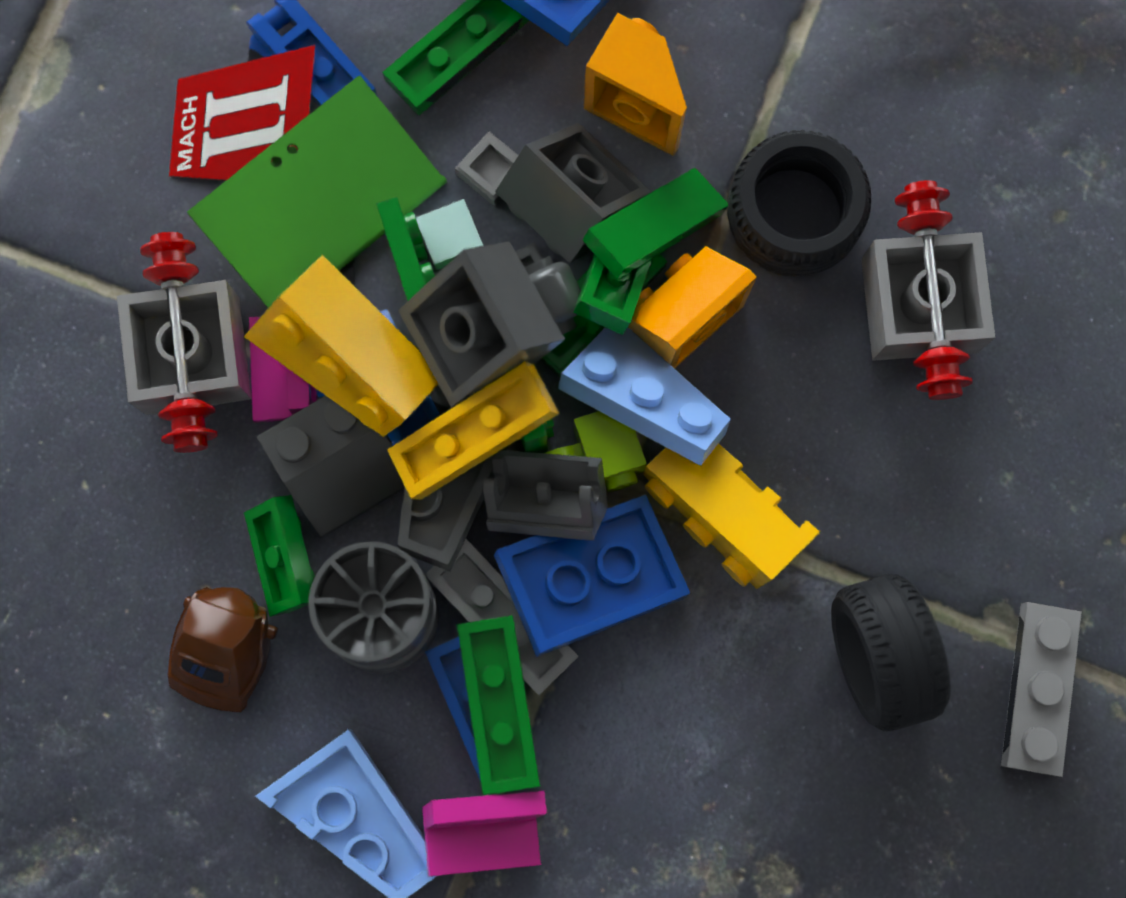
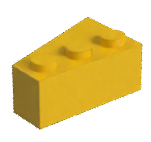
(344, 348)
(729, 513)

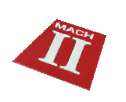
(238, 112)

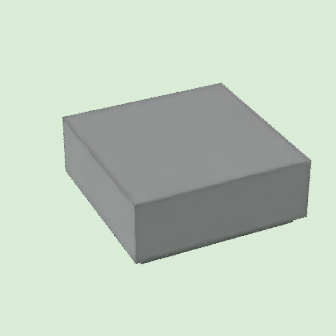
(486, 167)

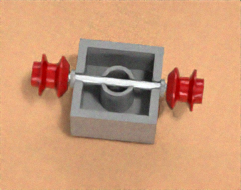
(928, 293)
(182, 344)

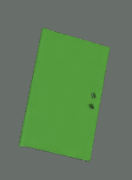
(316, 200)

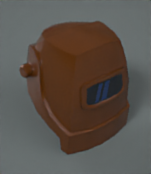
(220, 648)

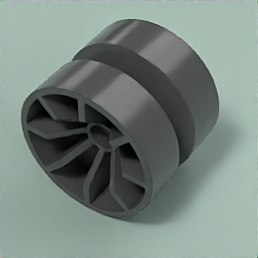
(374, 607)

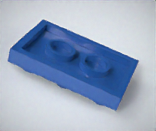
(586, 586)

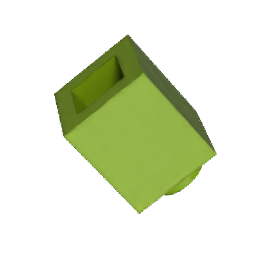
(614, 443)

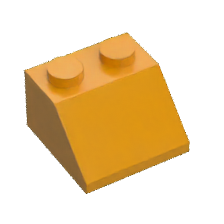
(636, 84)
(691, 304)

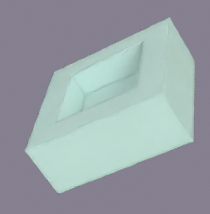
(448, 232)

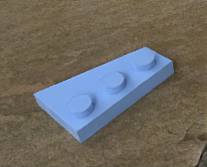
(645, 393)
(355, 815)

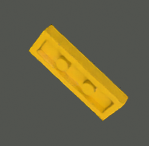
(472, 431)

